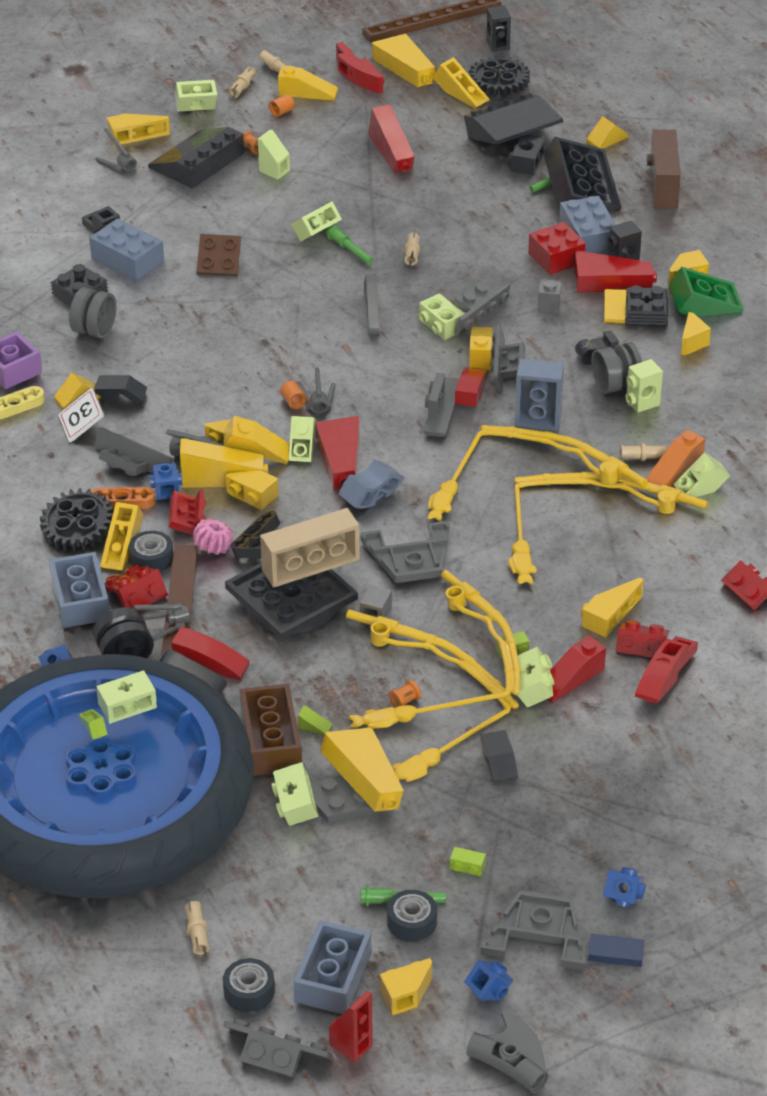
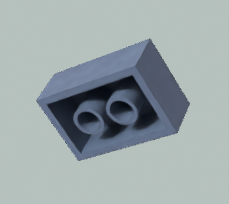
(589, 221)
(127, 249)
(539, 394)
(79, 589)
(332, 967)

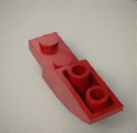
(358, 71)
(664, 668)

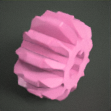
(213, 536)

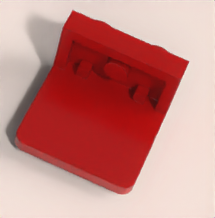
(137, 586)

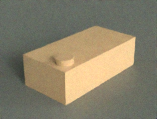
(310, 547)

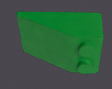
(704, 294)

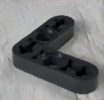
(248, 543)

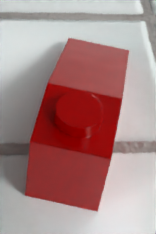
(577, 666)
(353, 1030)

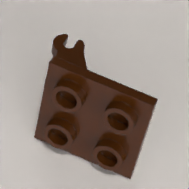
(218, 254)

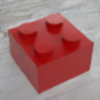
(555, 247)

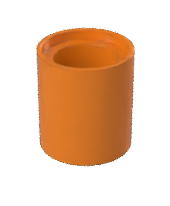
(281, 105)
(293, 394)

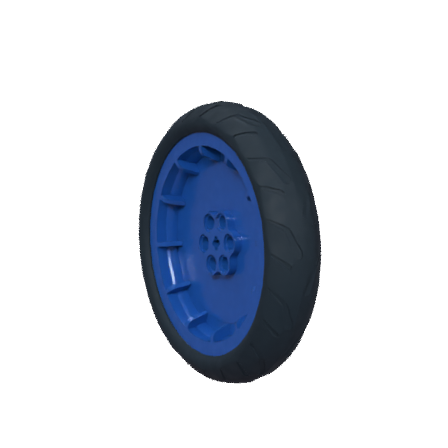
(121, 806)

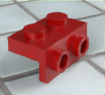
(186, 511)
(746, 584)
(640, 639)

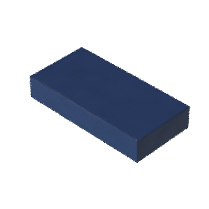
(616, 950)

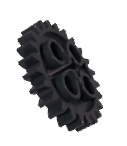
(513, 75)
(76, 519)

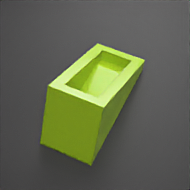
(313, 722)
(93, 723)

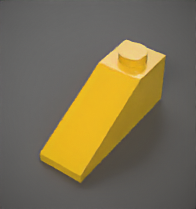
(304, 84)
(459, 84)
(137, 127)
(481, 347)
(253, 437)
(123, 527)
(610, 607)

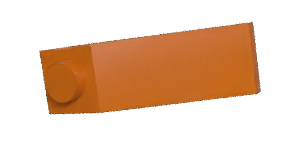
(677, 458)

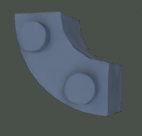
(371, 485)

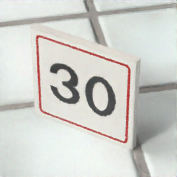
(81, 415)

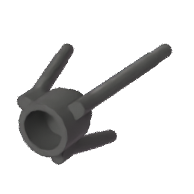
(124, 160)
(318, 401)
(176, 614)

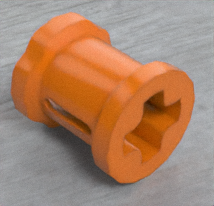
(252, 142)
(397, 698)

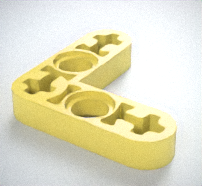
(27, 399)

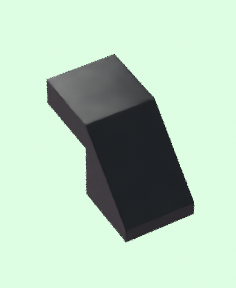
(99, 219)
(111, 386)
(500, 755)

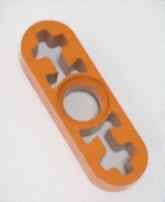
(143, 496)

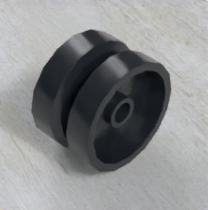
(123, 633)

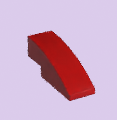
(470, 386)
(210, 653)

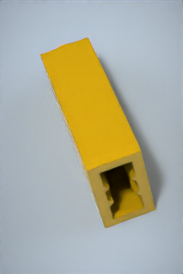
(404, 59)
(209, 463)
(364, 766)

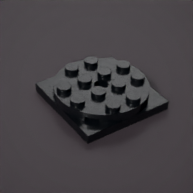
(310, 603)

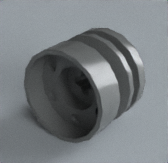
(612, 366)

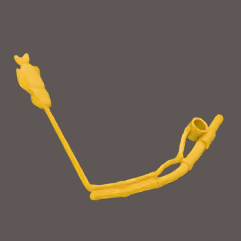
(608, 470)
(667, 498)
(456, 600)
(379, 636)

